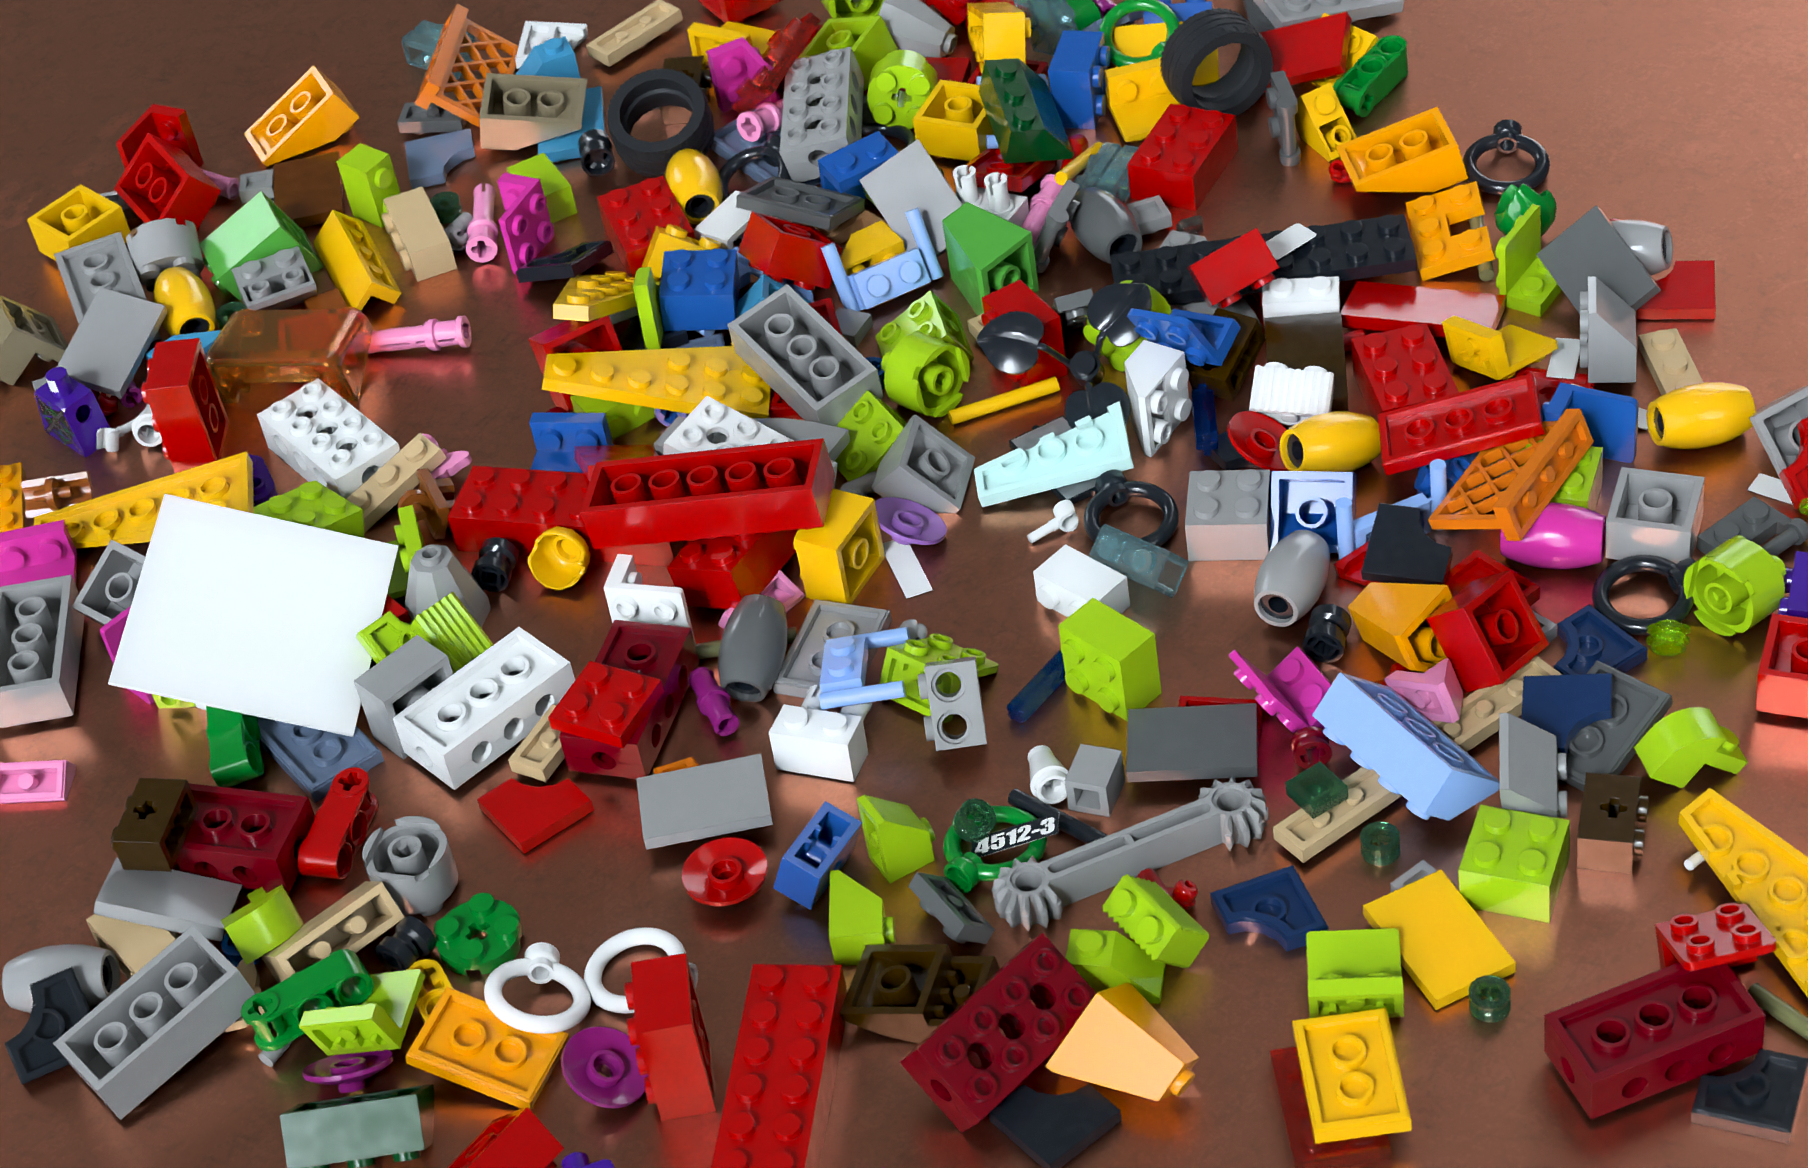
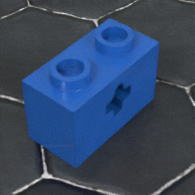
(819, 848)

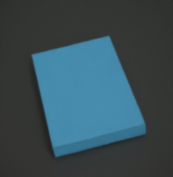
(566, 146)

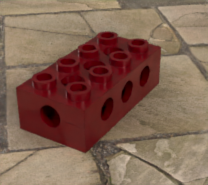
(649, 650)
(246, 836)
(972, 1030)
(1652, 1035)

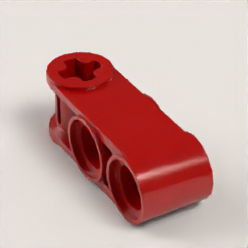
(339, 826)

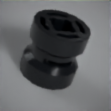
(596, 152)
(495, 564)
(1327, 633)
(407, 945)

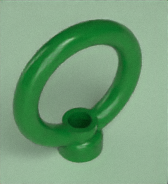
(1129, 6)
(968, 869)

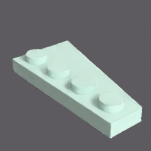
(1058, 460)

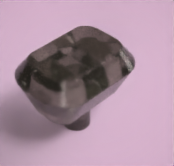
(1191, 225)

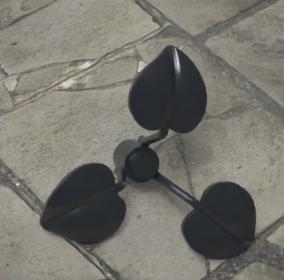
(1015, 337)

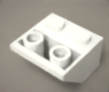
(1157, 393)

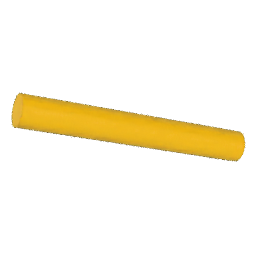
(1076, 165)
(1003, 400)

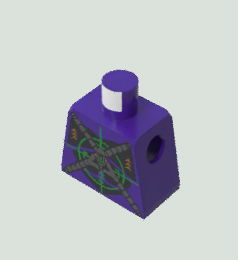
(70, 411)

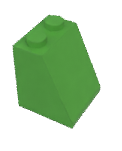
(250, 235)
(987, 253)

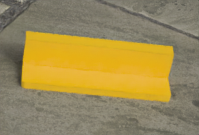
(354, 261)

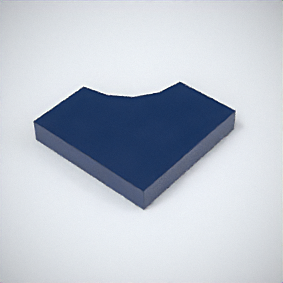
(1594, 637)
(1566, 703)
(1272, 906)

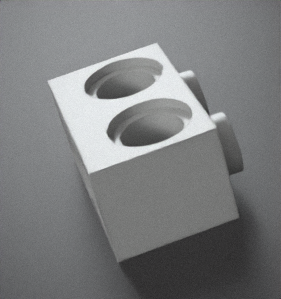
(964, 702)

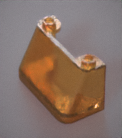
(291, 348)

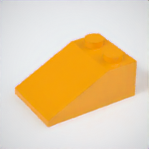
(302, 119)
(1405, 156)

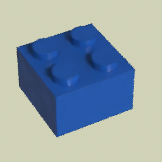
(1079, 78)
(699, 289)

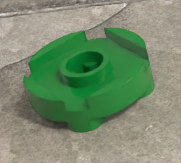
(473, 917)

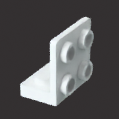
(643, 603)

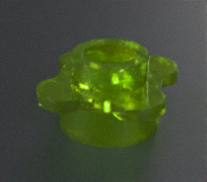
(1668, 637)

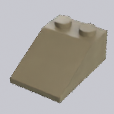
(529, 109)

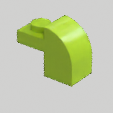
(1684, 743)
(262, 923)

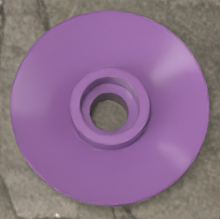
(909, 521)

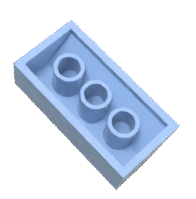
(1403, 748)

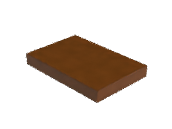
(309, 188)

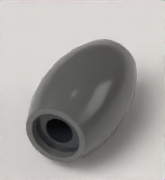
(1105, 224)
(753, 648)

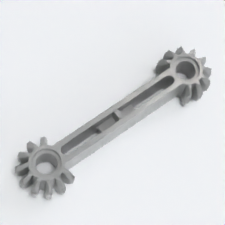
(1038, 891)

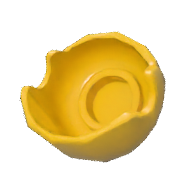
(559, 558)

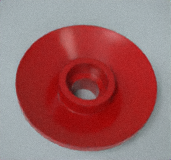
(1257, 439)
(724, 871)

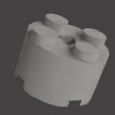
(162, 246)
(412, 864)

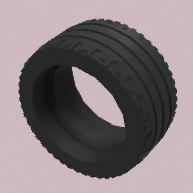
(1200, 37)
(654, 90)

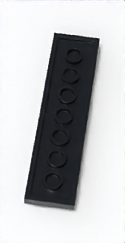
(1339, 249)

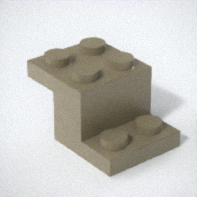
(23, 335)

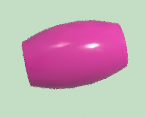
(1560, 539)

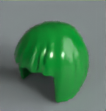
(1517, 201)

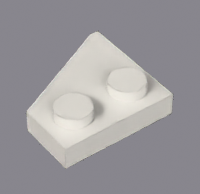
(537, 33)

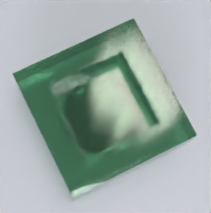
(1316, 790)

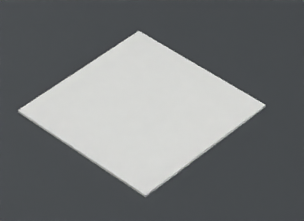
(253, 615)

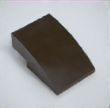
(1307, 342)
(912, 988)

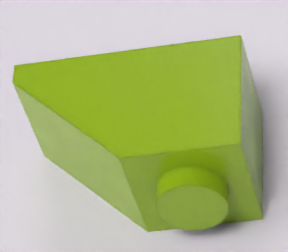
(895, 837)
(855, 920)
(1111, 960)

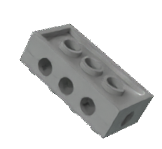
(820, 110)
(97, 265)

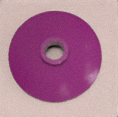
(604, 1052)
(347, 1070)

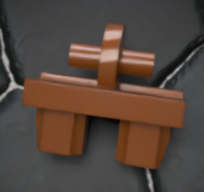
(56, 492)
(431, 502)

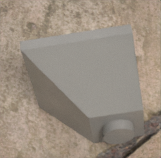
(1778, 428)
(925, 468)

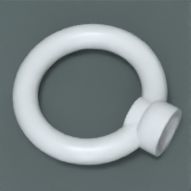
(614, 946)
(541, 966)

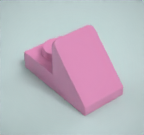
(1432, 693)

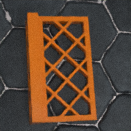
(448, 60)
(1527, 487)

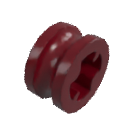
(1307, 738)

